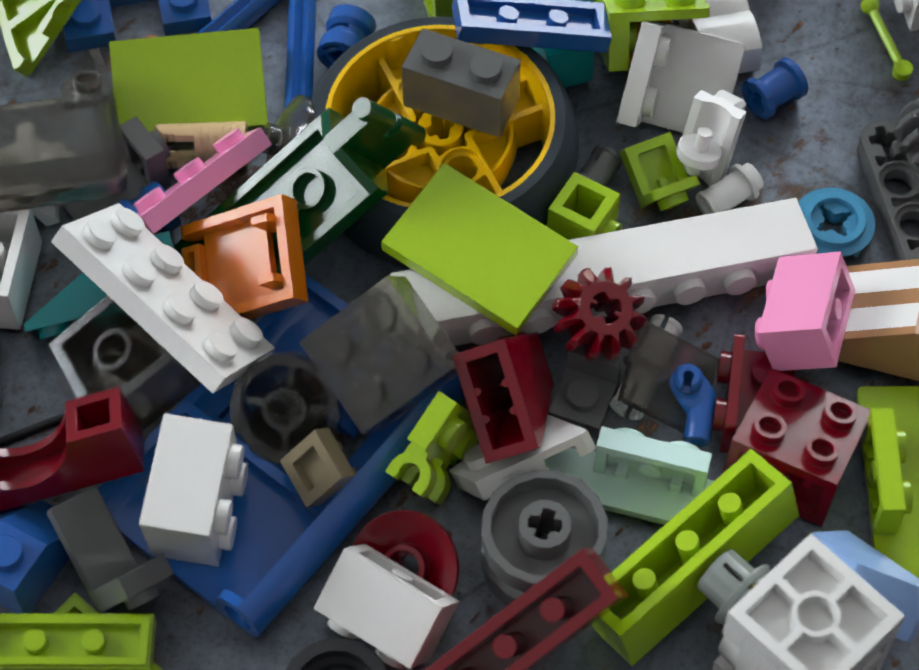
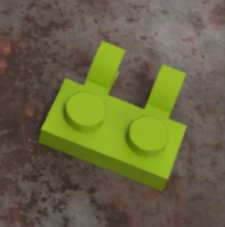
(436, 442)

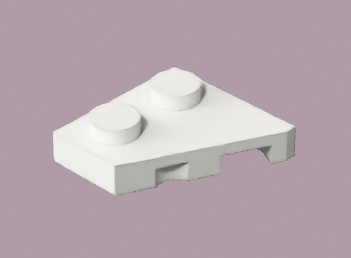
(483, 479)

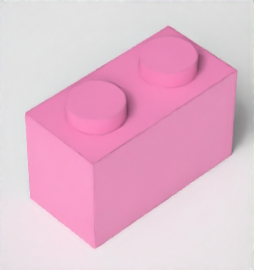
(806, 312)

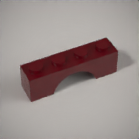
(89, 447)

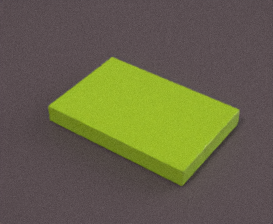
(190, 78)
(480, 248)

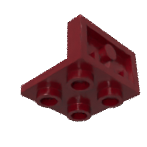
(803, 436)

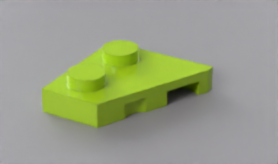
(32, 28)

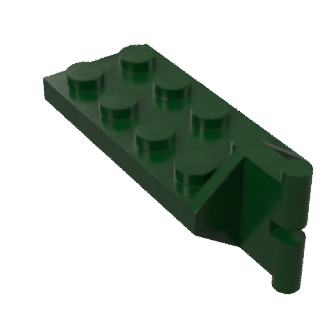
(331, 171)

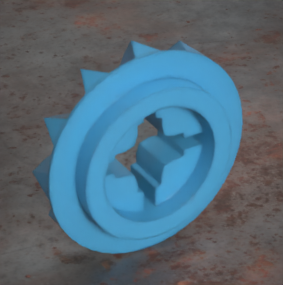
(838, 206)

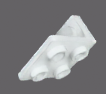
(671, 69)

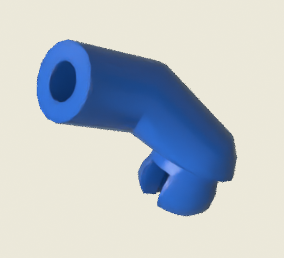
(698, 402)

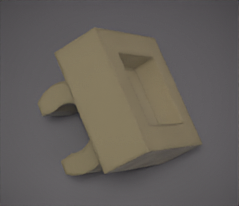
(318, 467)

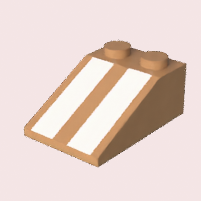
(884, 318)

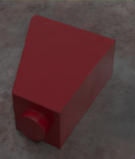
(507, 394)

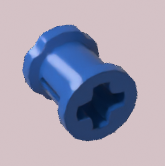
(774, 88)

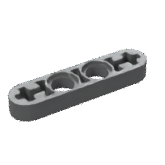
(891, 206)

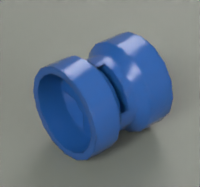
(344, 28)

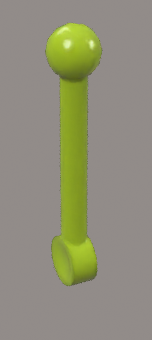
(902, 68)

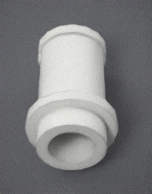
(741, 184)

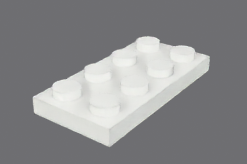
(163, 295)

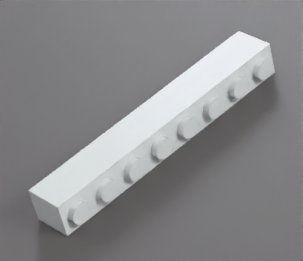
(666, 260)

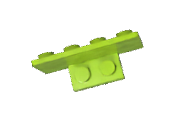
(892, 471)

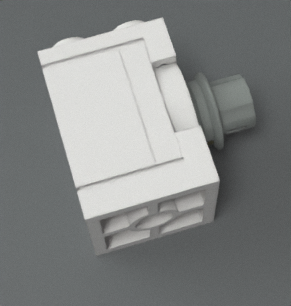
(800, 614)

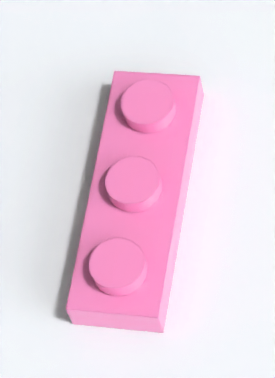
(199, 178)

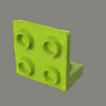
(624, 14)

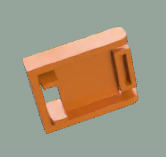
(242, 256)

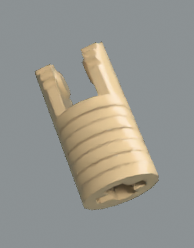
(202, 135)

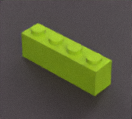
(735, 512)

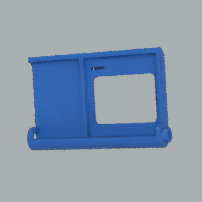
(276, 536)

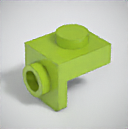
(658, 173)

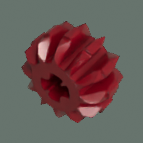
(595, 332)

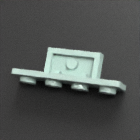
(638, 473)

